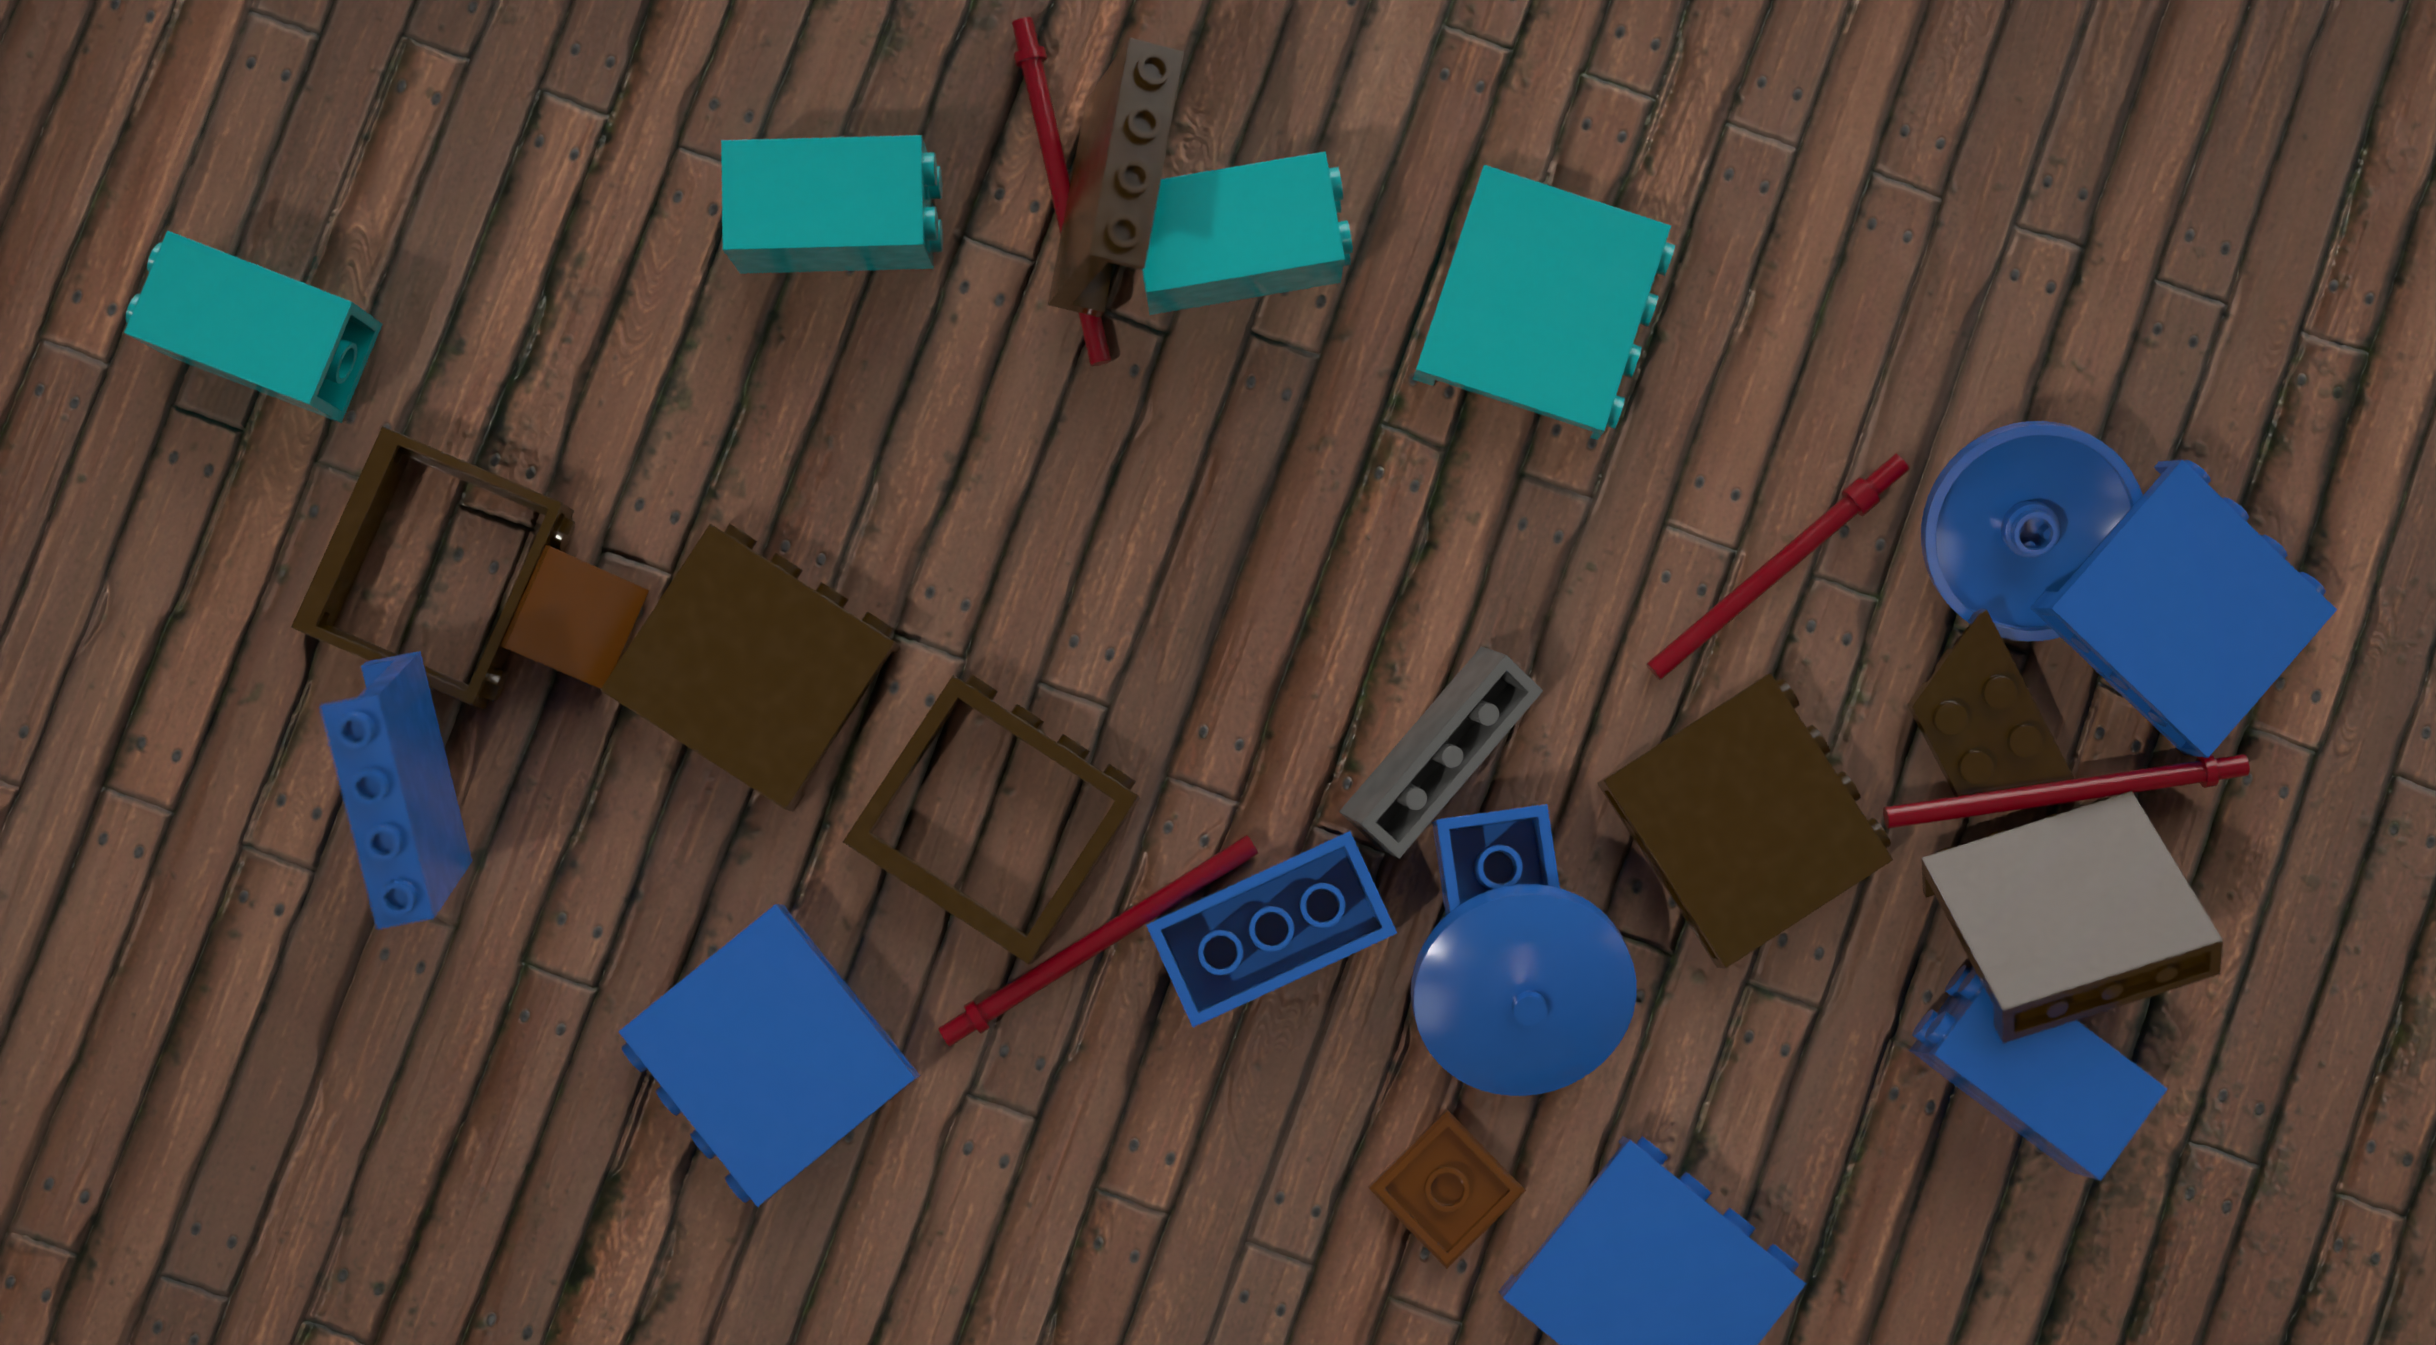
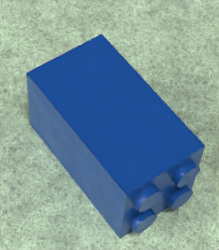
(2052, 1087)

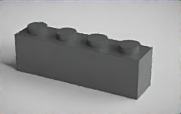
(1441, 751)

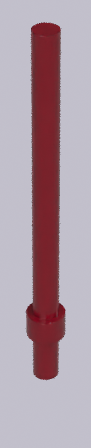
(1857, 499)

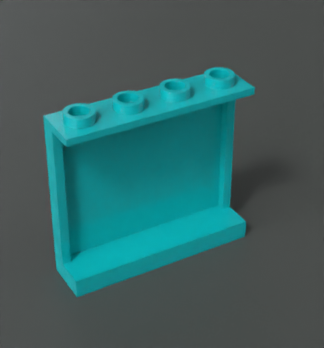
(1545, 301)

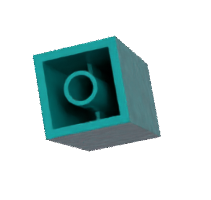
(830, 204)
(1246, 233)
(252, 326)

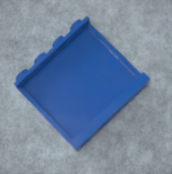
(2187, 609)
(398, 791)
(767, 1055)
(1652, 1265)

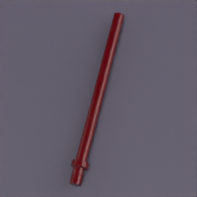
(1031, 58)
(2203, 771)
(980, 1014)

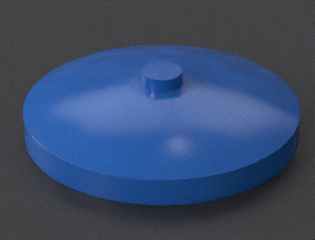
(2021, 519)
(1523, 990)

